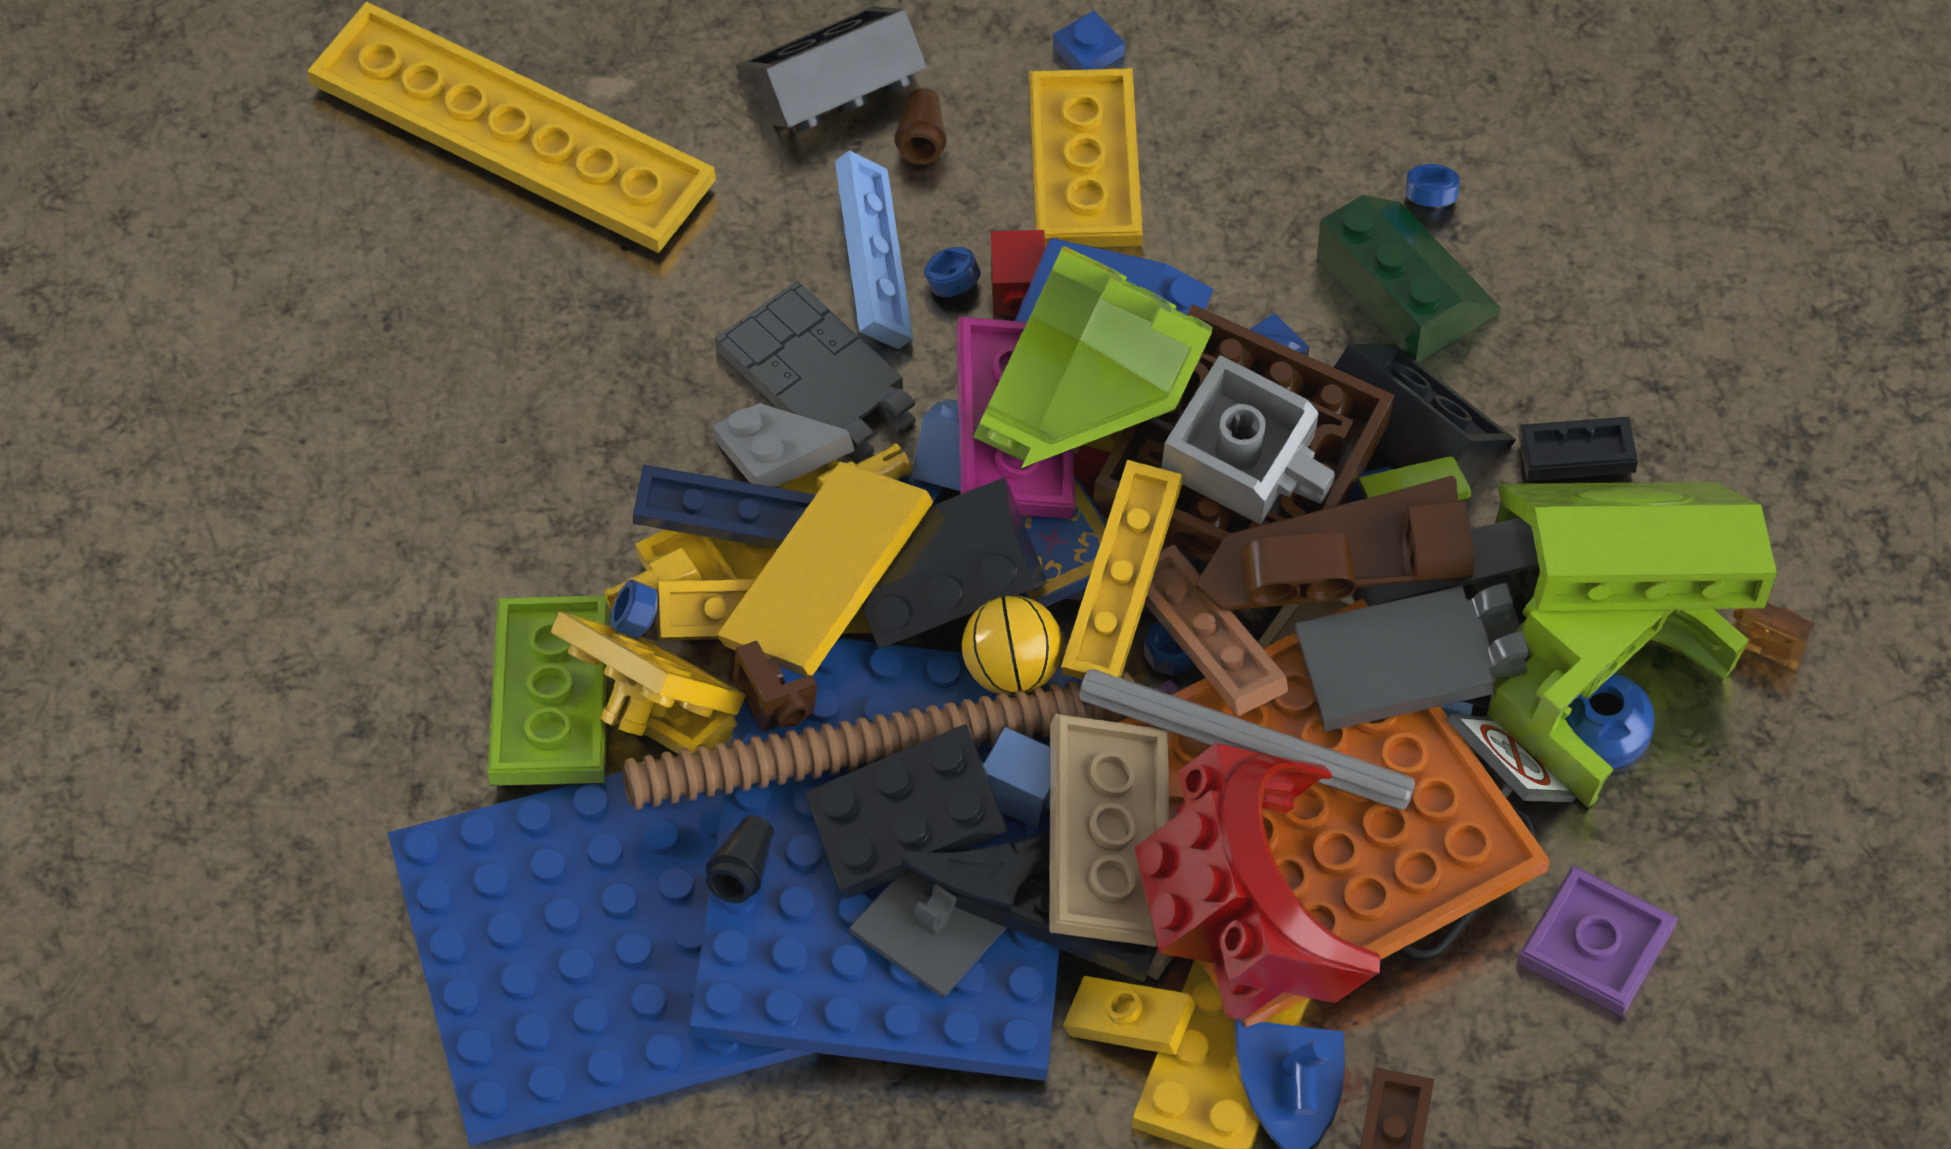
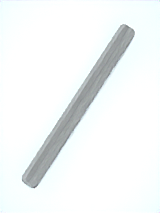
(1218, 727)

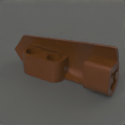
(1332, 552)

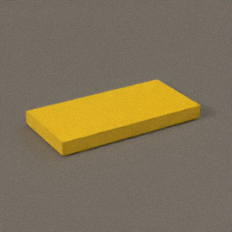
(1085, 157)
(826, 567)

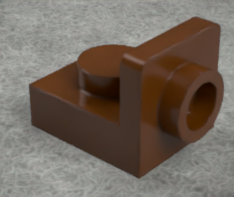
(766, 693)

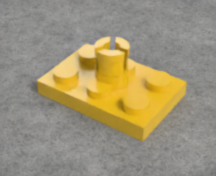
(643, 674)

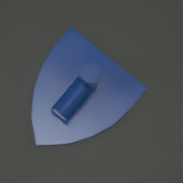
(1291, 1078)

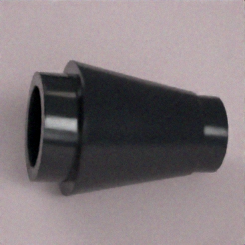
(740, 861)

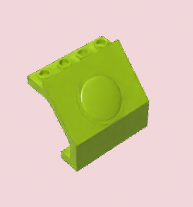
(1644, 545)

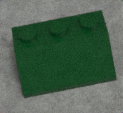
(1401, 275)

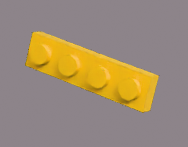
(1122, 571)
(702, 607)

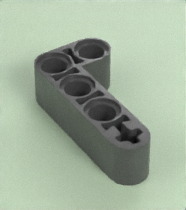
(1501, 555)

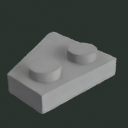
(777, 444)

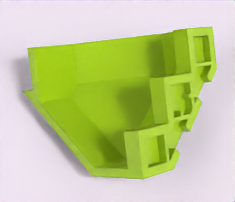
(1090, 362)

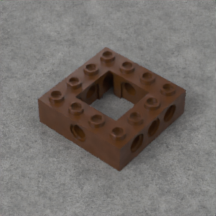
(1345, 435)

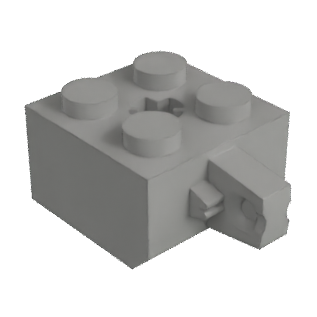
(1246, 443)

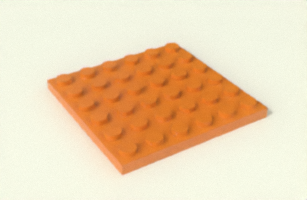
(1363, 865)

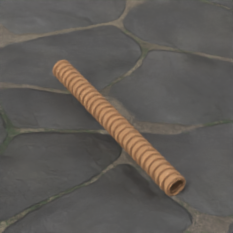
(846, 745)

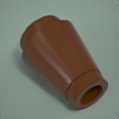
(921, 128)

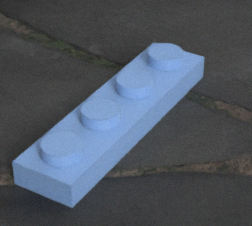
(873, 250)

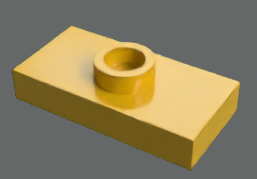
(1129, 1015)

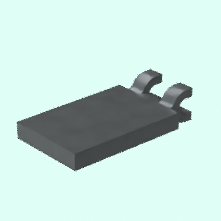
(1408, 655)

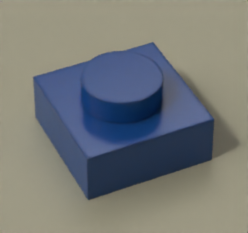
(1088, 43)

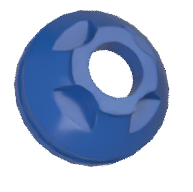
(1616, 737)

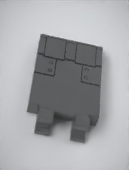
(816, 367)

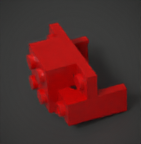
(1223, 895)

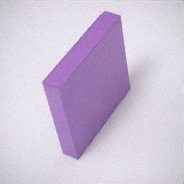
(1597, 940)

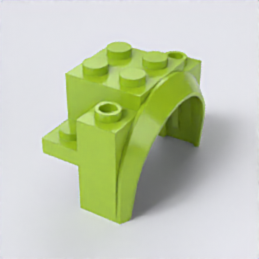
(1575, 656)

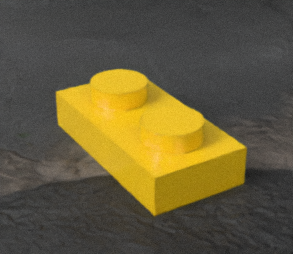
(683, 729)

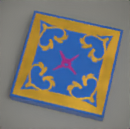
(1065, 548)

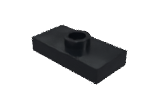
(1578, 448)

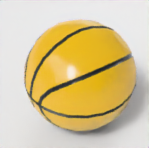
(1012, 645)

